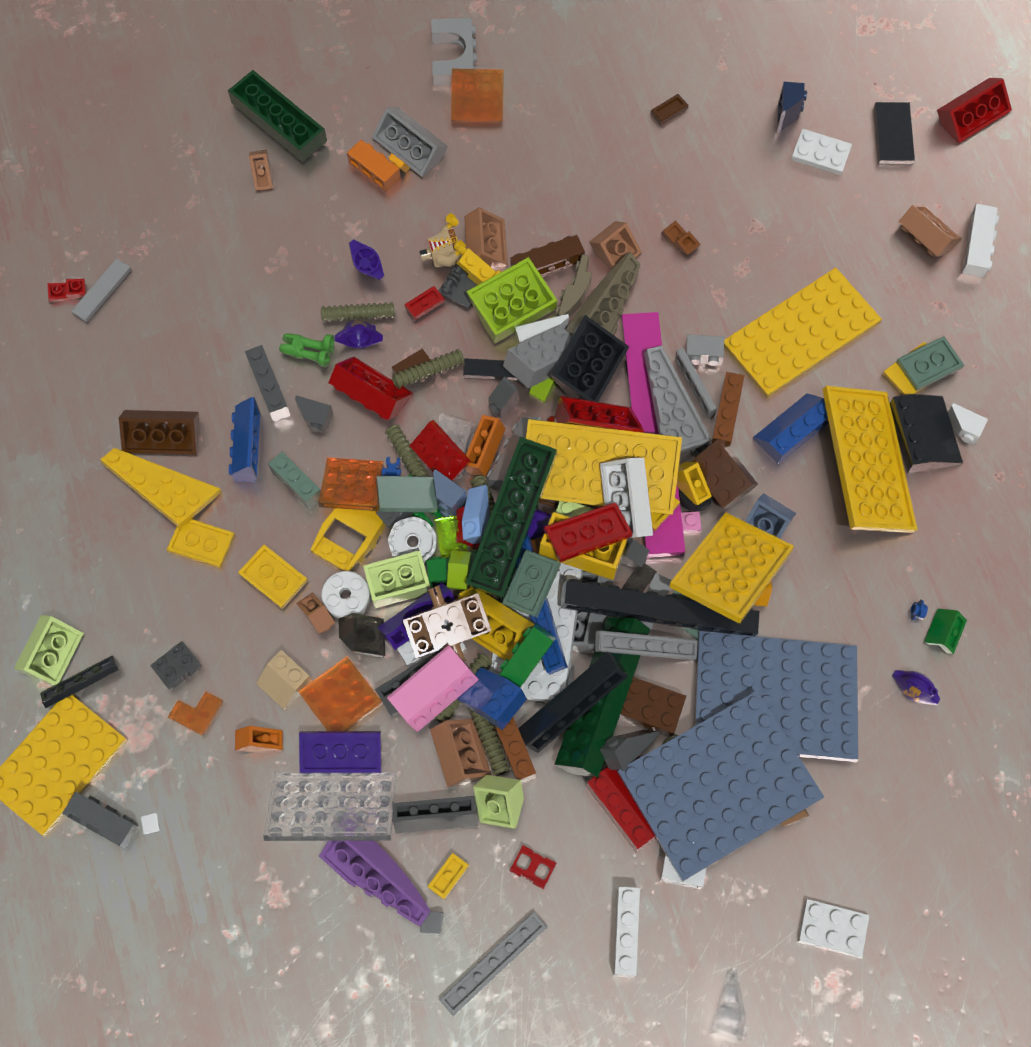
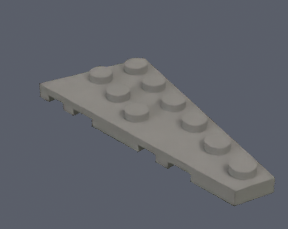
(672, 405)

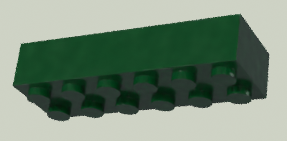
(277, 115)

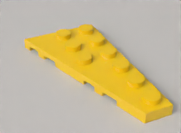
(166, 490)

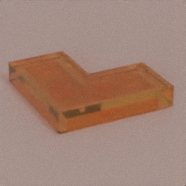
(197, 718)

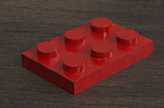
(439, 451)

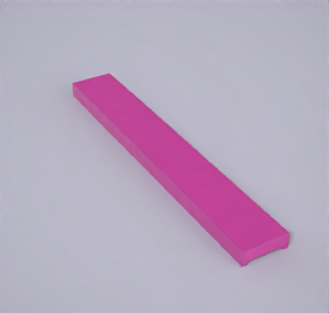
(641, 333)

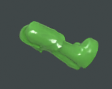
(296, 344)

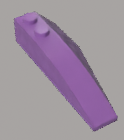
(378, 874)

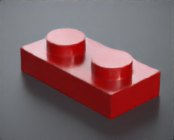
(424, 303)

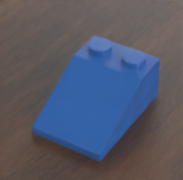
(493, 698)

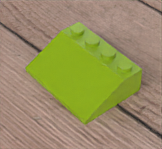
(512, 299)

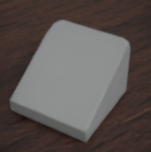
(433, 923)

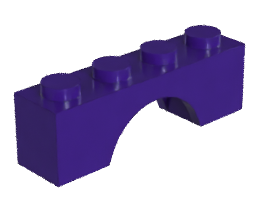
(394, 629)

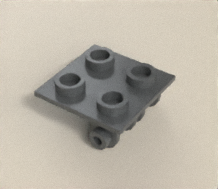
(456, 286)
(175, 665)

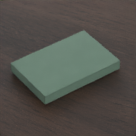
(930, 363)
(406, 494)
(531, 583)

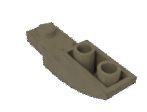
(576, 291)

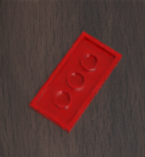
(587, 532)

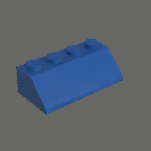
(793, 427)
(245, 441)

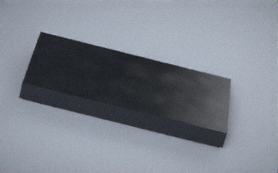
(894, 133)

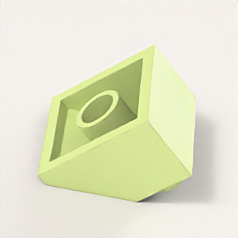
(499, 800)

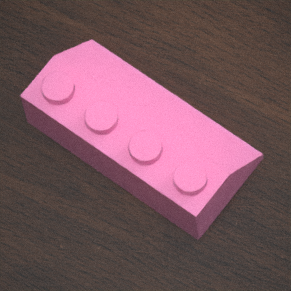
(432, 688)

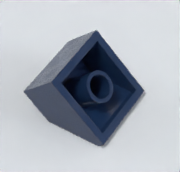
(790, 103)

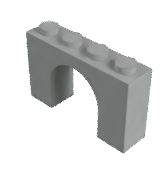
(458, 32)

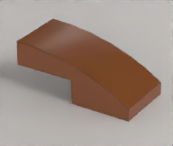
(680, 239)

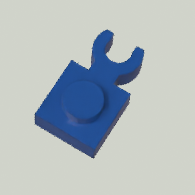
(392, 469)

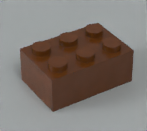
(724, 474)
(652, 707)

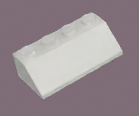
(626, 484)

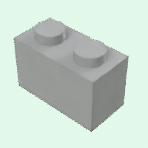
(705, 349)

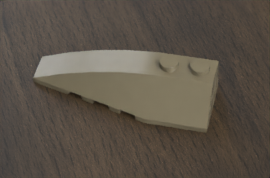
(608, 298)

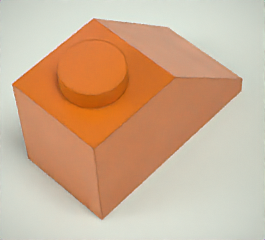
(258, 739)

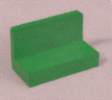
(946, 629)

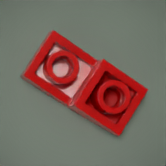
(66, 291)

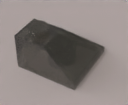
(362, 635)

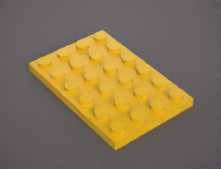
(732, 567)
(56, 762)

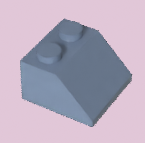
(448, 495)
(770, 516)

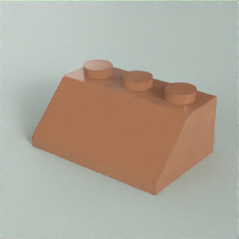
(929, 230)
(486, 237)
(460, 752)

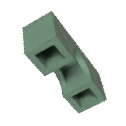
(298, 481)

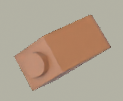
(261, 169)
(316, 613)

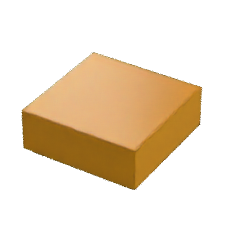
(404, 167)

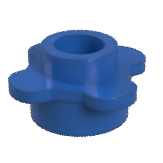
(918, 610)

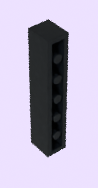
(572, 702)

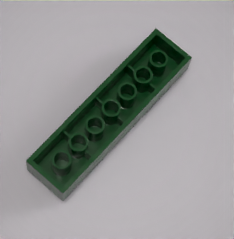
(511, 518)
(584, 738)

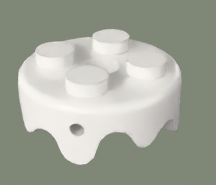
(408, 527)
(341, 581)

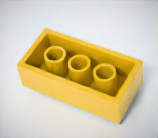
(600, 562)

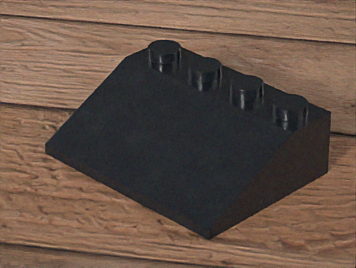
(588, 361)
(924, 432)

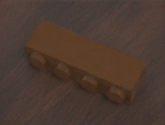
(553, 255)

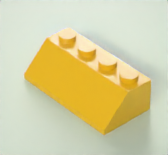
(505, 625)

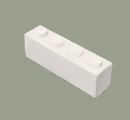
(980, 240)
(626, 932)

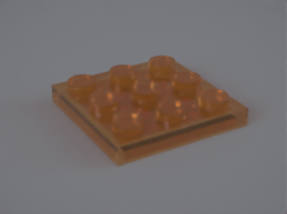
(477, 95)
(350, 484)
(340, 697)

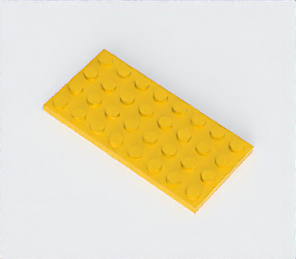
(801, 332)
(582, 449)
(869, 460)

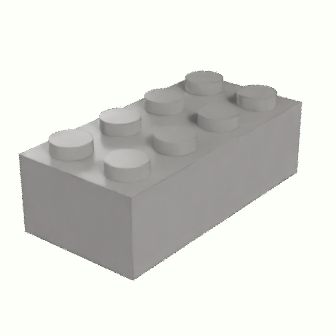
(537, 356)

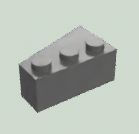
(100, 819)

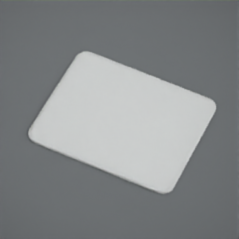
(150, 823)

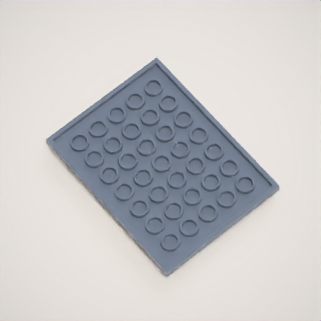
(803, 684)
(720, 785)

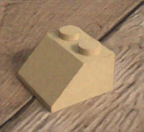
(283, 680)

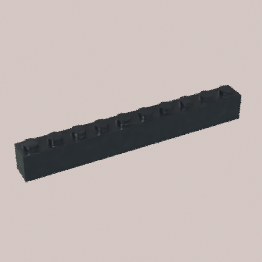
(652, 608)

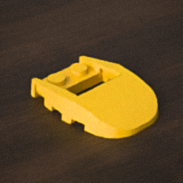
(361, 521)

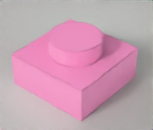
(691, 522)

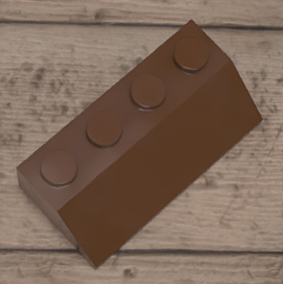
(159, 432)

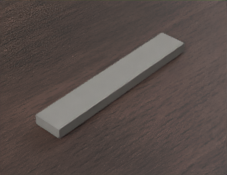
(645, 645)
(493, 963)

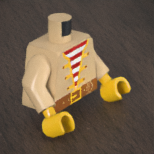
(444, 246)

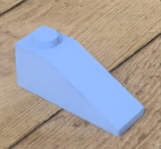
(475, 514)

